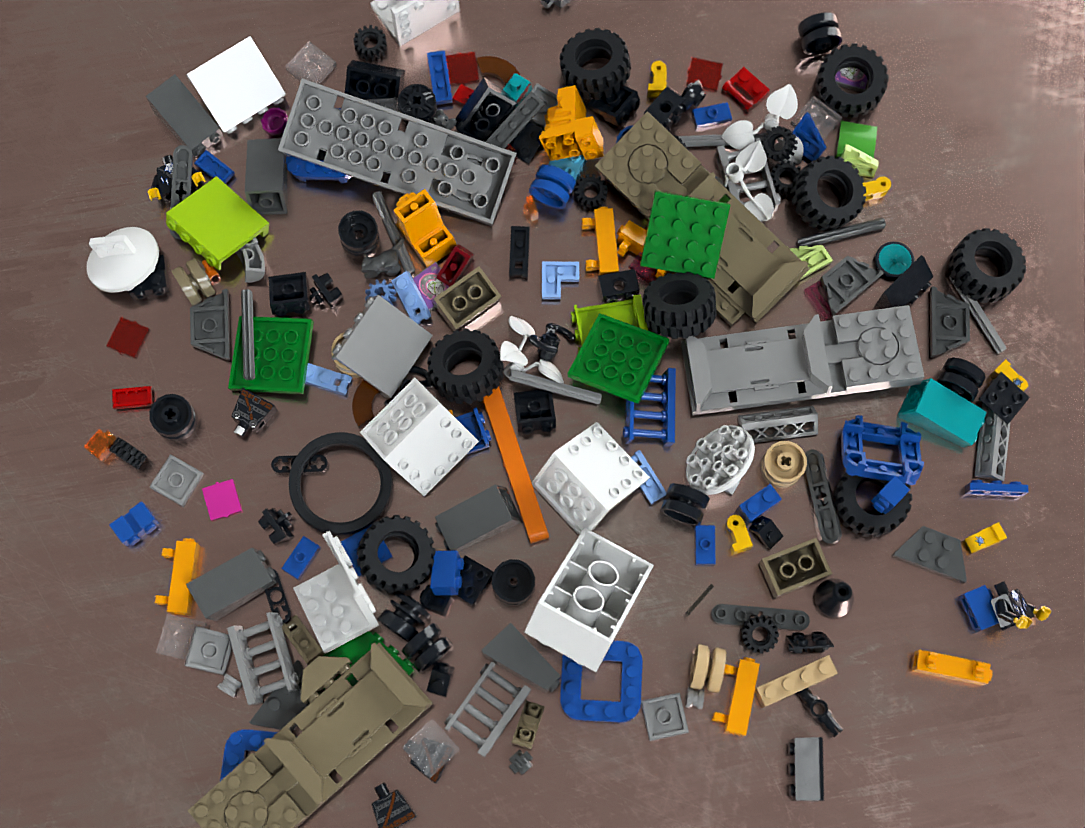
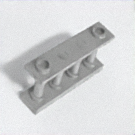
(723, 158)
(244, 656)
(508, 711)

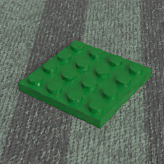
(684, 234)
(279, 355)
(618, 358)

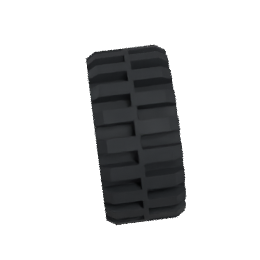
(593, 45)
(857, 58)
(845, 180)
(998, 248)
(679, 305)
(471, 385)
(859, 519)
(407, 531)

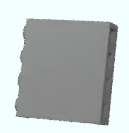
(381, 345)

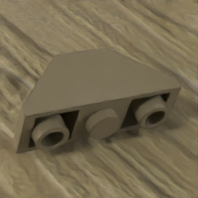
(321, 675)
(528, 725)

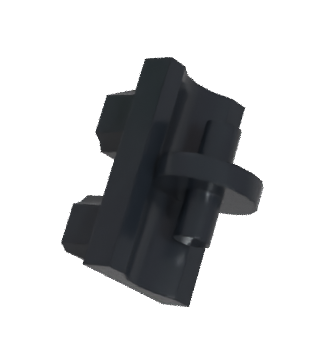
(330, 296)
(279, 522)

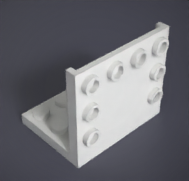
(412, 17)
(418, 437)
(588, 478)
(336, 602)

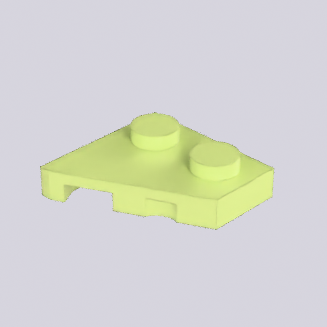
(864, 163)
(815, 256)

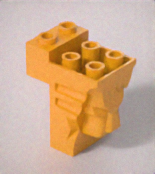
(569, 130)
(423, 227)

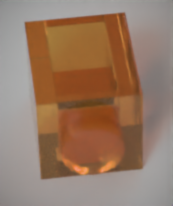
(100, 445)

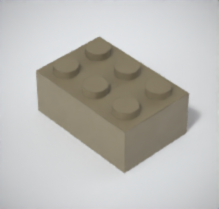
(466, 299)
(795, 568)

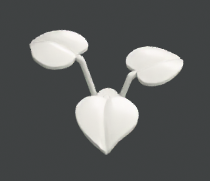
(780, 103)
(752, 159)
(518, 360)

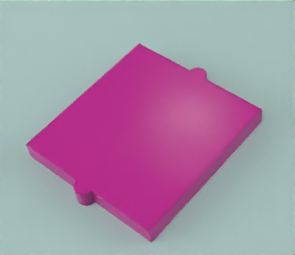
(221, 499)

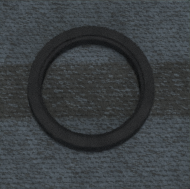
(313, 448)

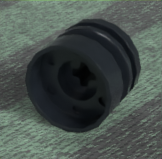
(417, 102)
(354, 225)
(404, 616)

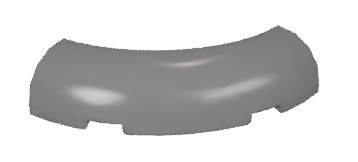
(252, 261)

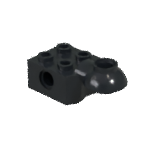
(670, 104)

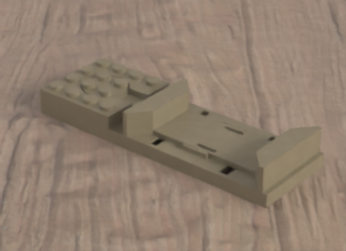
(654, 160)
(339, 732)

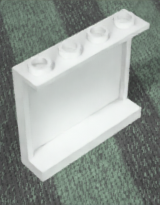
(236, 85)

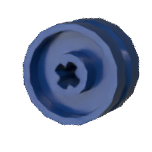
(552, 186)

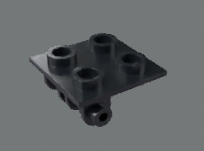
(527, 142)
(1004, 398)
(474, 580)
(816, 641)

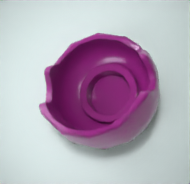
(274, 121)

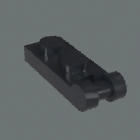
(519, 251)

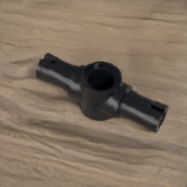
(825, 718)

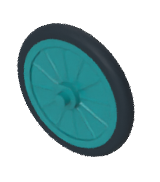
(894, 259)

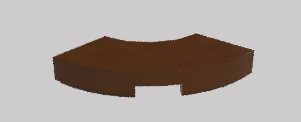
(496, 67)
(363, 403)

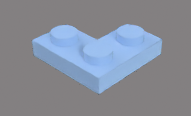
(554, 273)

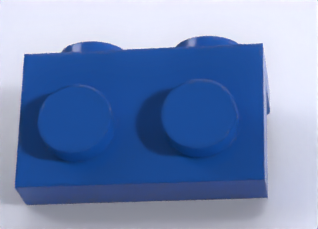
(474, 424)

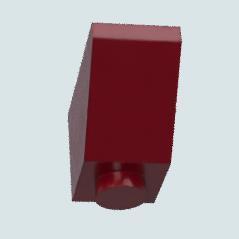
(455, 265)

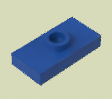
(712, 115)
(214, 167)
(705, 545)
(300, 557)

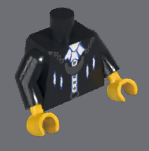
(163, 181)
(1013, 609)

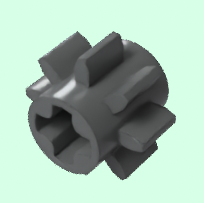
(520, 762)

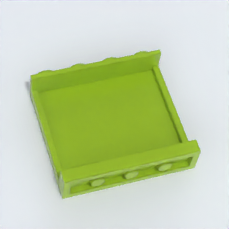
(216, 222)
(627, 311)

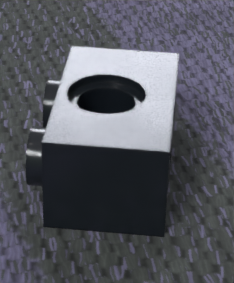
(626, 279)

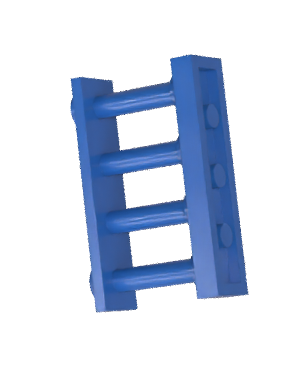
(666, 416)

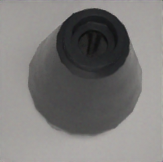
(830, 602)

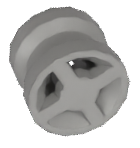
(229, 685)
(694, 698)

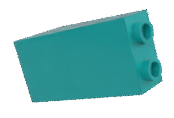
(942, 413)

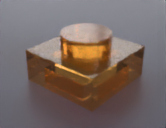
(530, 208)

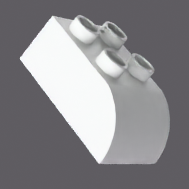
(588, 599)

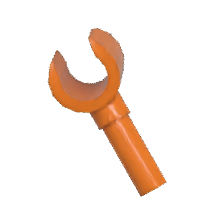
(210, 271)

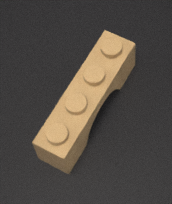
(795, 681)

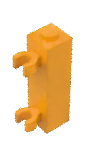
(632, 238)
(605, 241)
(184, 571)
(951, 667)
(741, 696)

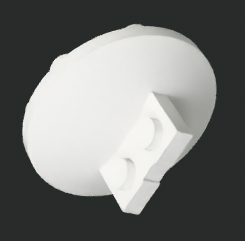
(122, 259)
(720, 460)

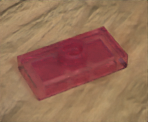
(646, 273)

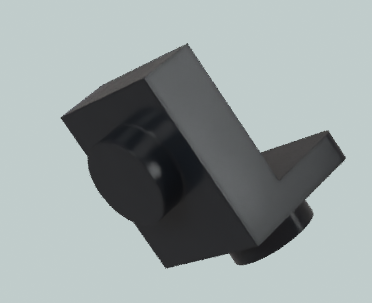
(766, 531)
(435, 603)
(440, 678)

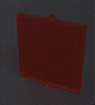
(462, 68)
(706, 71)
(128, 337)

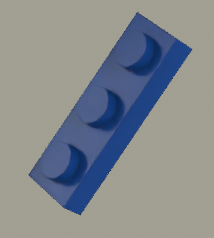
(439, 77)
(1014, 488)

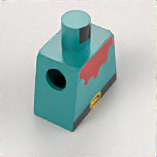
(518, 88)

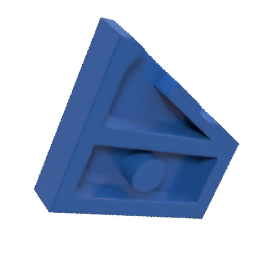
(810, 137)

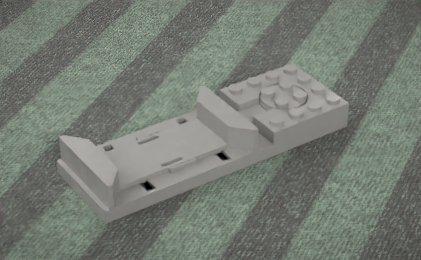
(366, 142)
(830, 356)

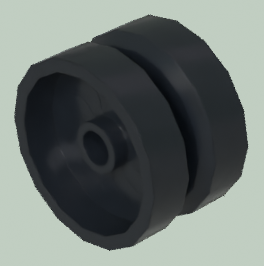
(819, 33)
(962, 377)
(173, 417)
(685, 504)
(513, 594)
(427, 647)

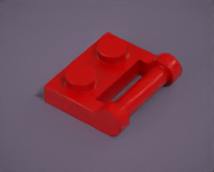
(748, 85)

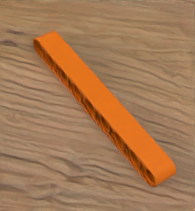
(515, 467)

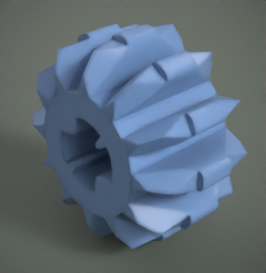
(383, 288)

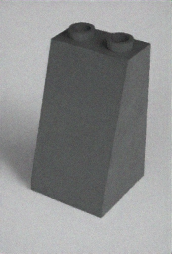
(184, 116)
(266, 177)
(477, 518)
(232, 584)
(519, 657)

